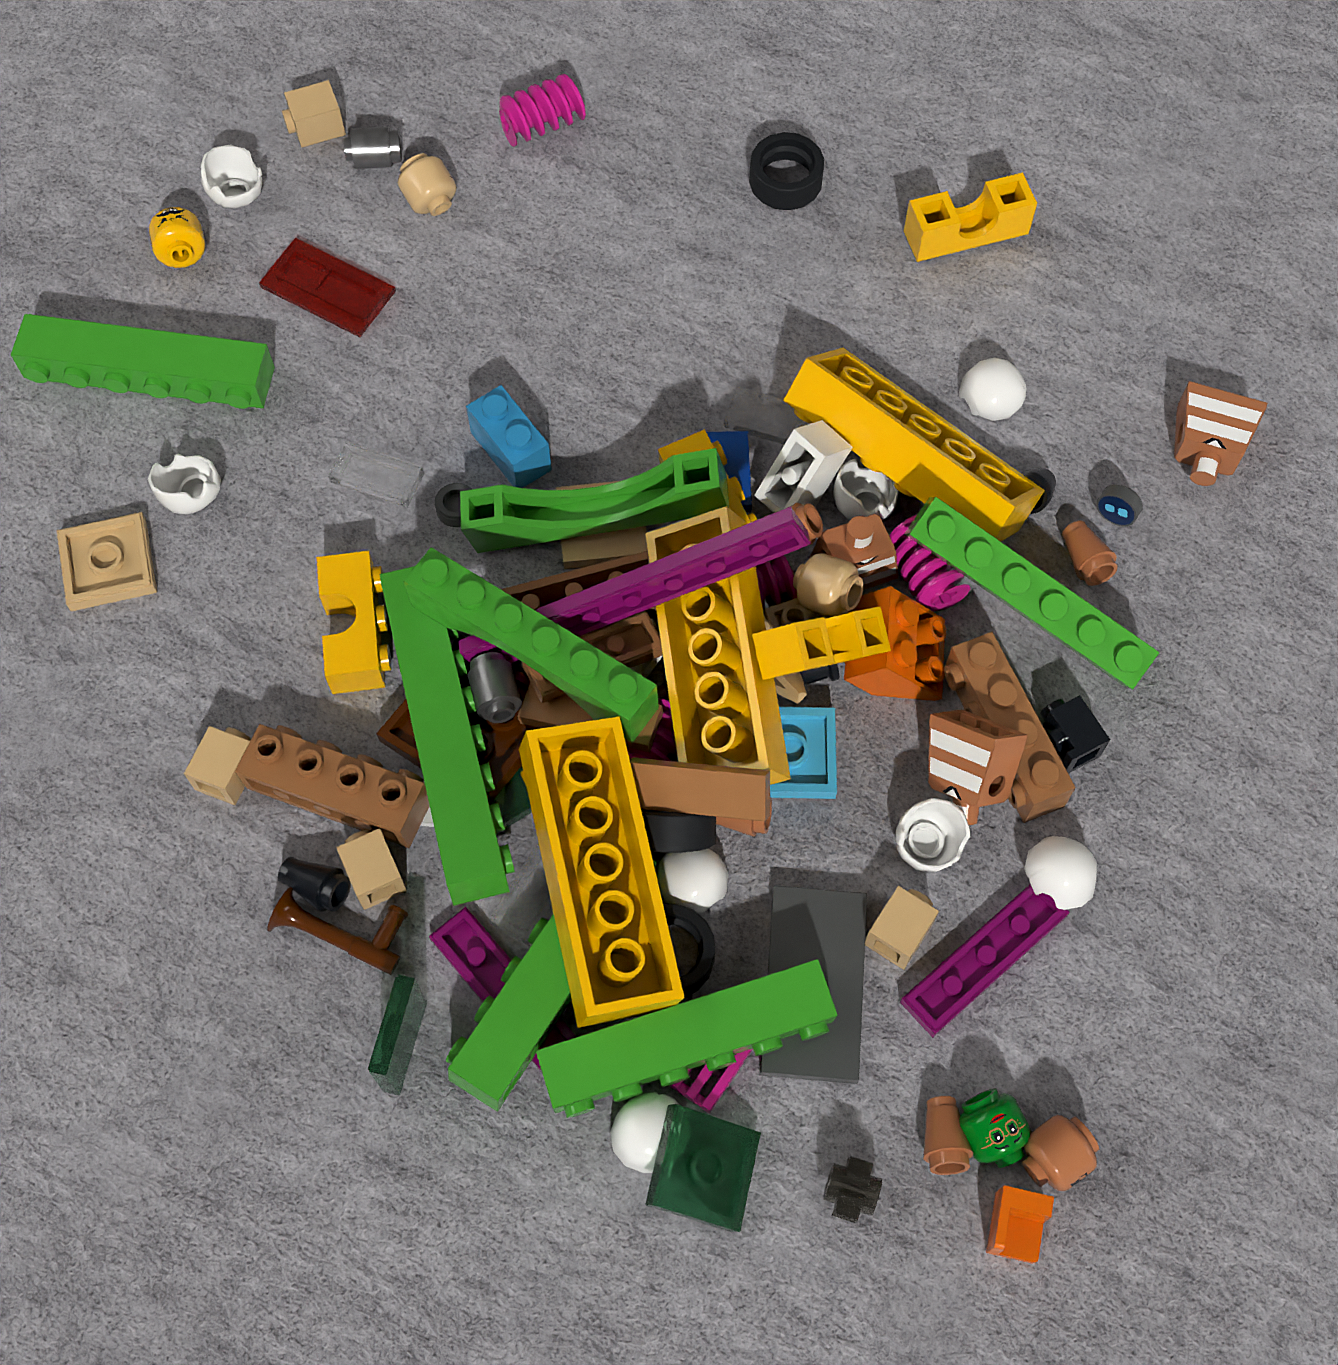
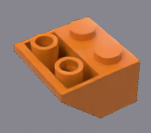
(917, 650)

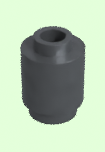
(373, 147)
(494, 687)

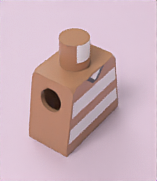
(1214, 430)
(865, 545)
(972, 759)

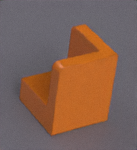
(1018, 1223)

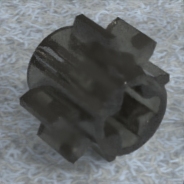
(852, 1189)

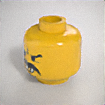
(178, 234)

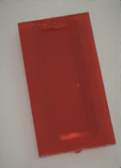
(327, 287)

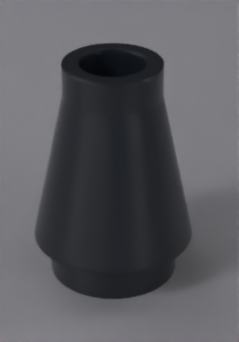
(318, 884)

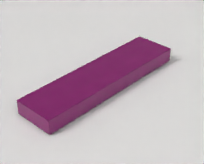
(982, 959)
(482, 964)

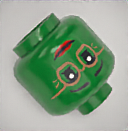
(995, 1127)

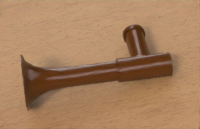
(374, 953)

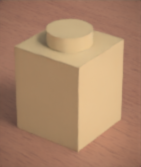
(313, 114)
(215, 764)
(371, 868)
(902, 926)

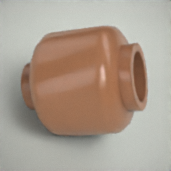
(1060, 1153)

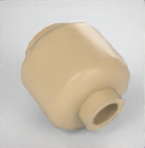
(426, 184)
(828, 585)

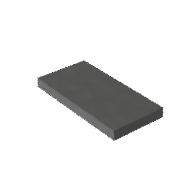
(828, 928)

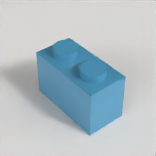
(509, 437)

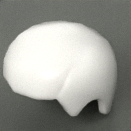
(230, 176)
(993, 389)
(185, 484)
(864, 492)
(932, 835)
(1062, 870)
(692, 879)
(639, 1130)

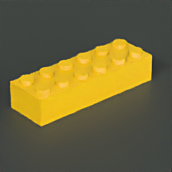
(911, 442)
(710, 662)
(599, 872)

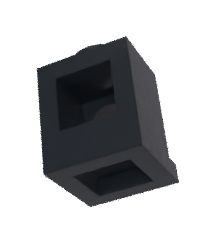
(1074, 732)

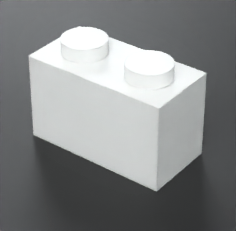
(804, 467)

